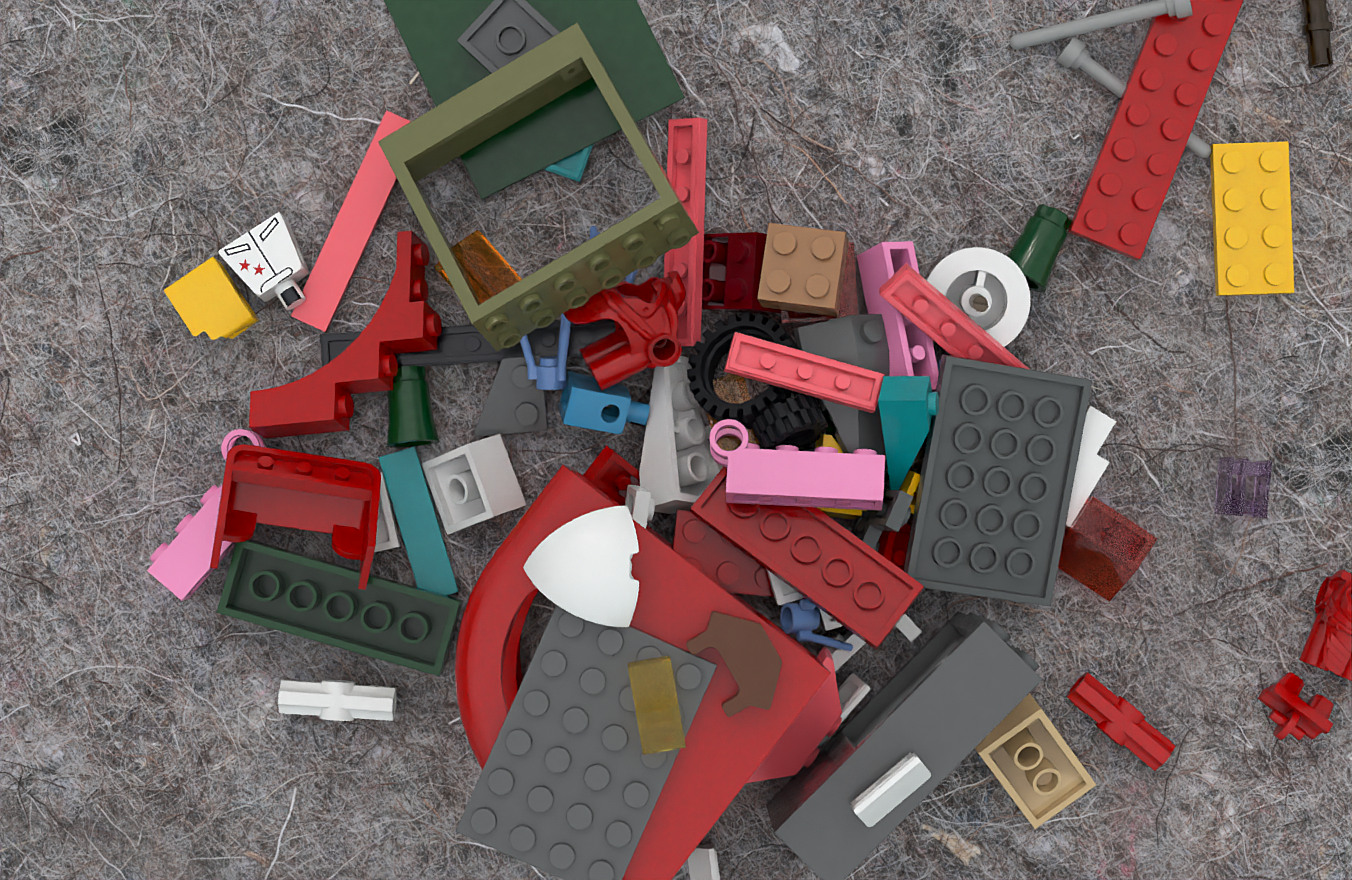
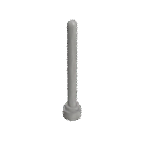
(1181, 8)
(1076, 56)

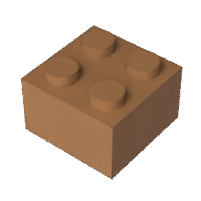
(803, 269)

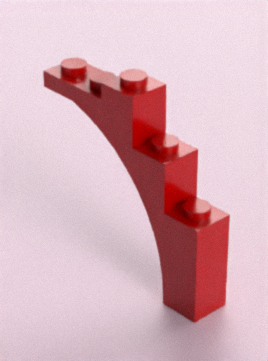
(367, 365)

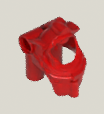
(644, 328)
(1331, 634)

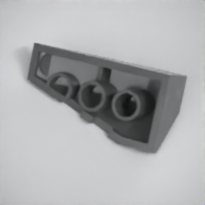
(858, 342)

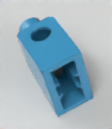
(584, 402)

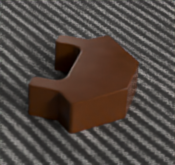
(747, 655)

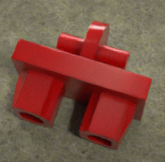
(1292, 712)

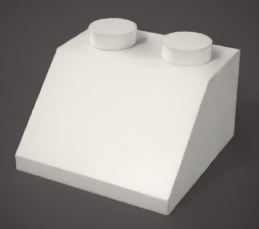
(473, 483)

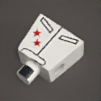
(269, 261)

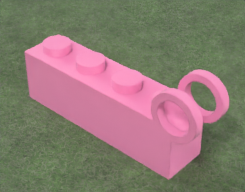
(909, 347)
(797, 476)
(188, 557)

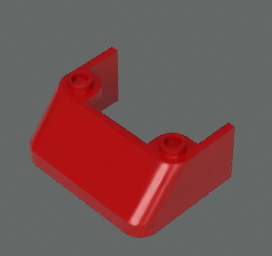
(300, 494)

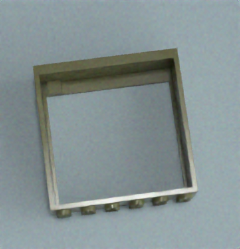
(489, 109)

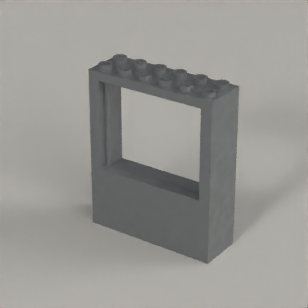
(932, 707)

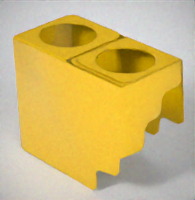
(211, 302)

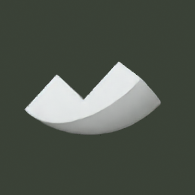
(589, 567)

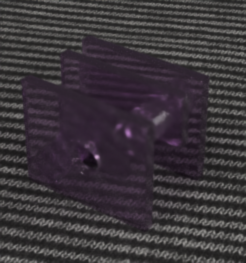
(1231, 496)

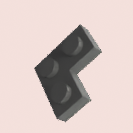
(892, 517)

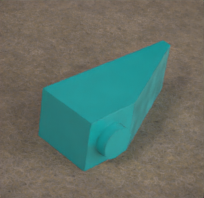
(906, 416)

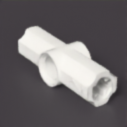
(337, 700)

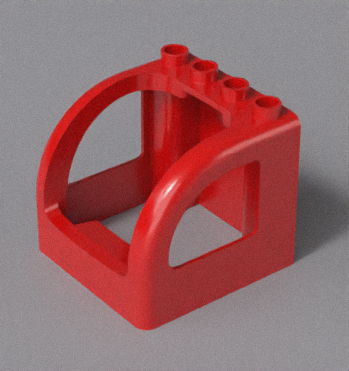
(671, 606)

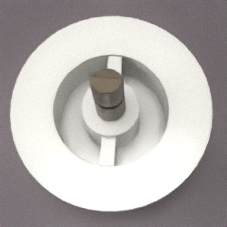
(986, 289)

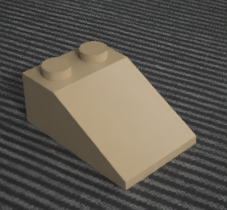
(1034, 763)

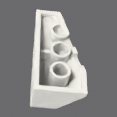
(676, 444)

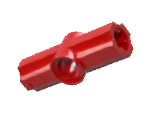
(1120, 721)

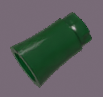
(1039, 245)
(410, 410)

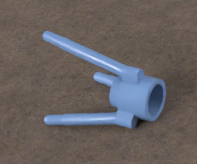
(552, 370)
(802, 619)

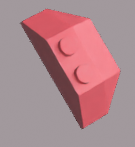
(801, 739)

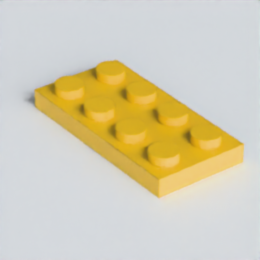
(1252, 218)

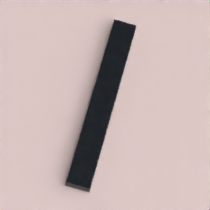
(468, 346)

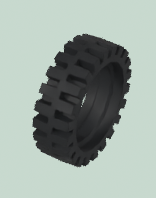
(710, 354)

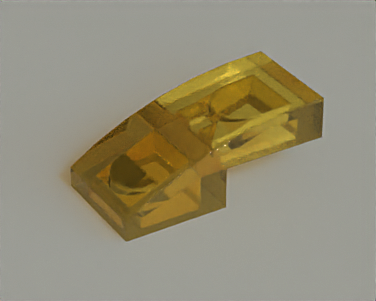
(656, 705)

